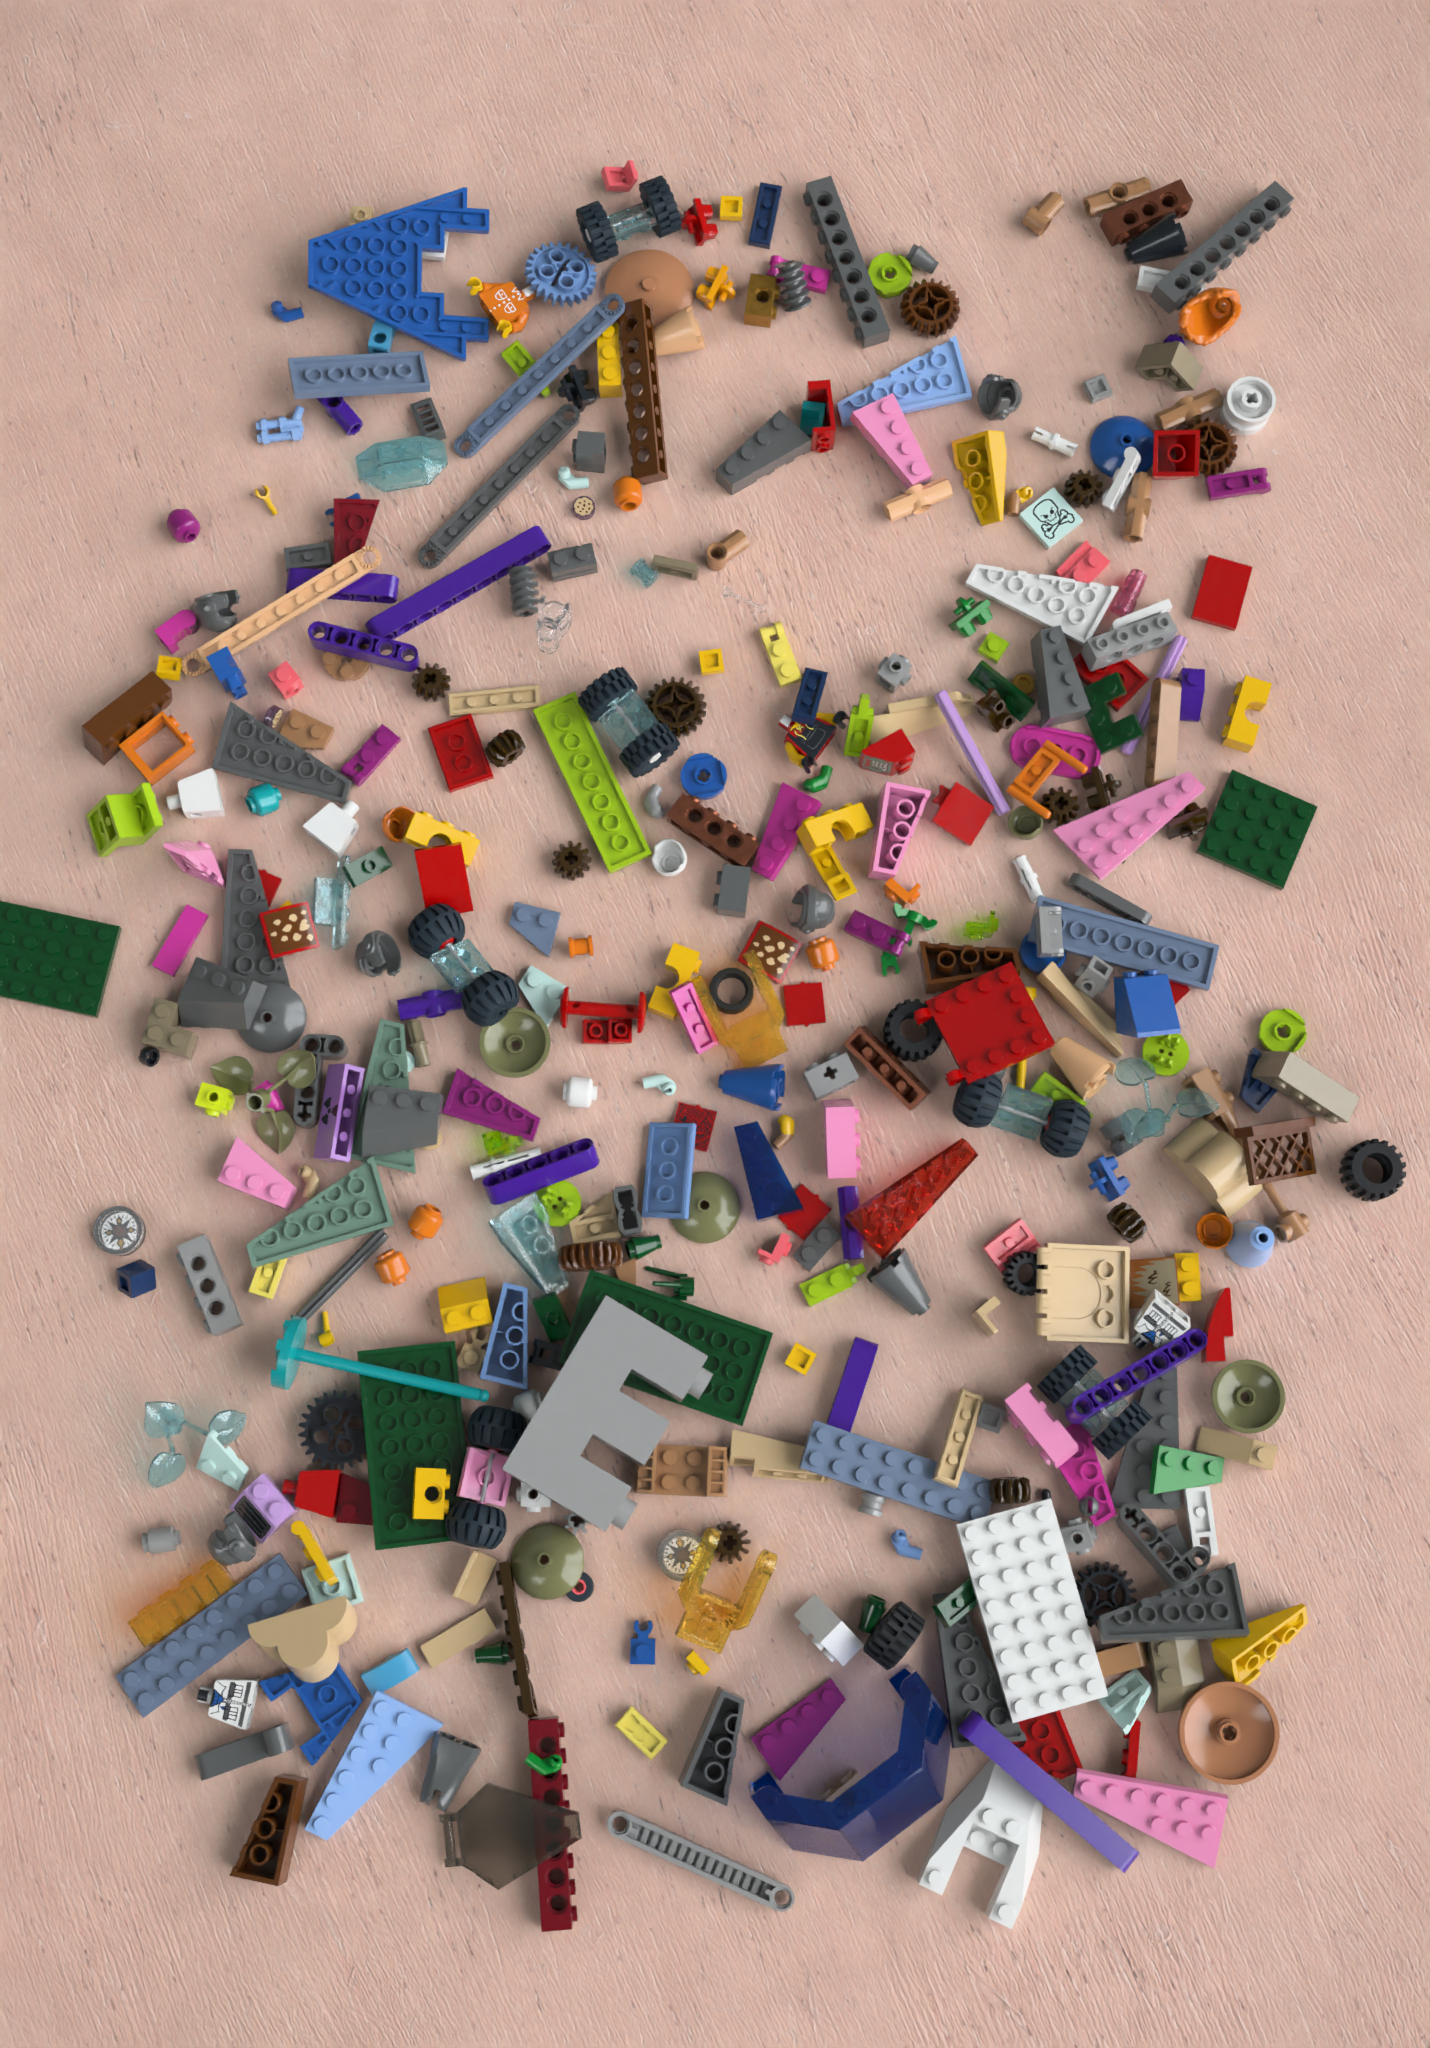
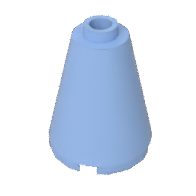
(1250, 1244)

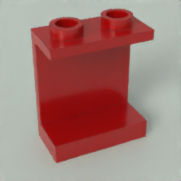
(822, 437)

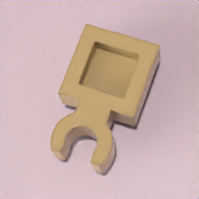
(473, 1355)

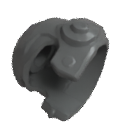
(998, 397)
(215, 610)
(817, 909)
(378, 953)
(234, 1543)

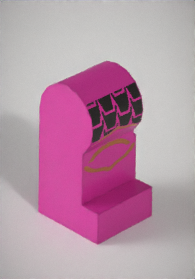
(177, 628)

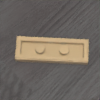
(458, 1637)

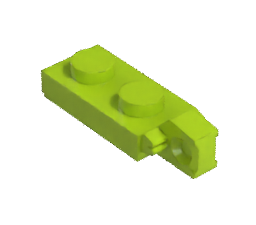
(520, 361)
(859, 727)
(1053, 1088)
(831, 1283)

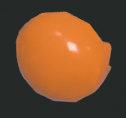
(395, 823)
(1214, 1230)

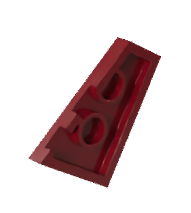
(351, 525)

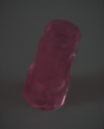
(1130, 591)

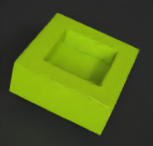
(993, 647)

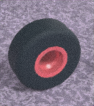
(585, 1593)

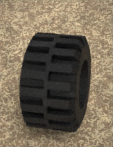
(903, 1047)
(1390, 1163)
(894, 1635)

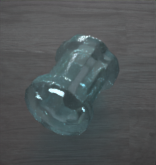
(644, 573)

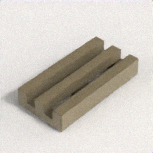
(675, 567)

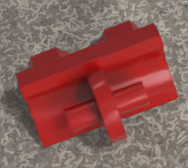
(696, 224)

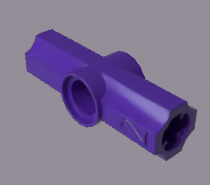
(342, 414)
(429, 1004)
(851, 1240)

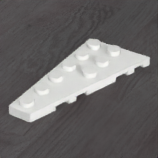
(1046, 598)

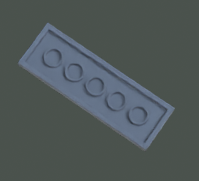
(358, 374)

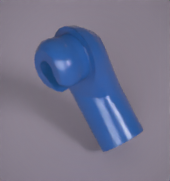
(284, 314)

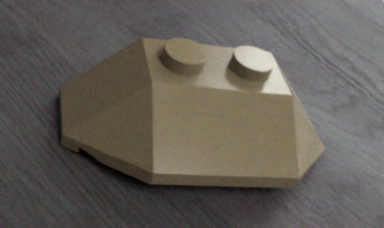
(1174, 1672)

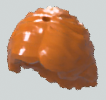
(1207, 316)

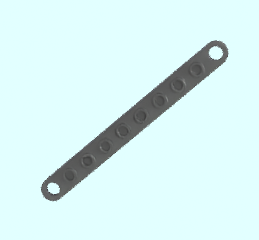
(499, 486)

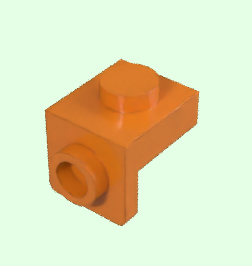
(897, 893)

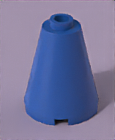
(755, 1085)

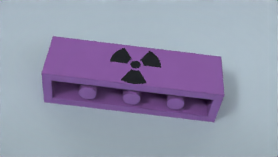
(339, 1113)

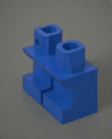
(228, 672)

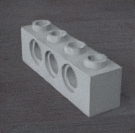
(1129, 641)
(229, 1317)

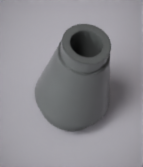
(921, 259)

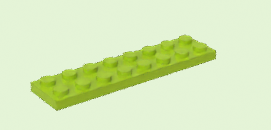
(592, 783)

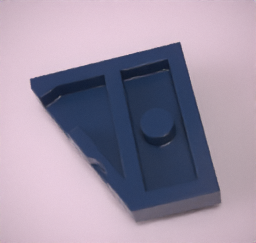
(1253, 1091)

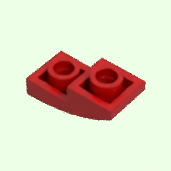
(607, 1031)

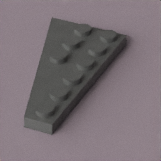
(264, 755)

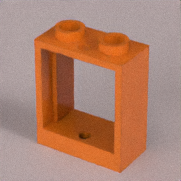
(147, 732)

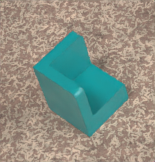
(811, 416)

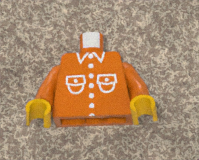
(503, 304)

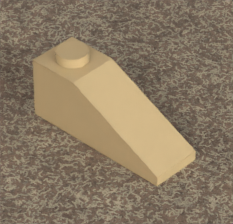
(1236, 1448)

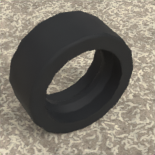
(732, 973)

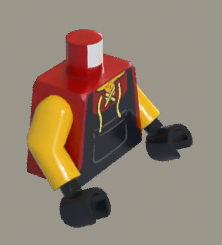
(807, 742)

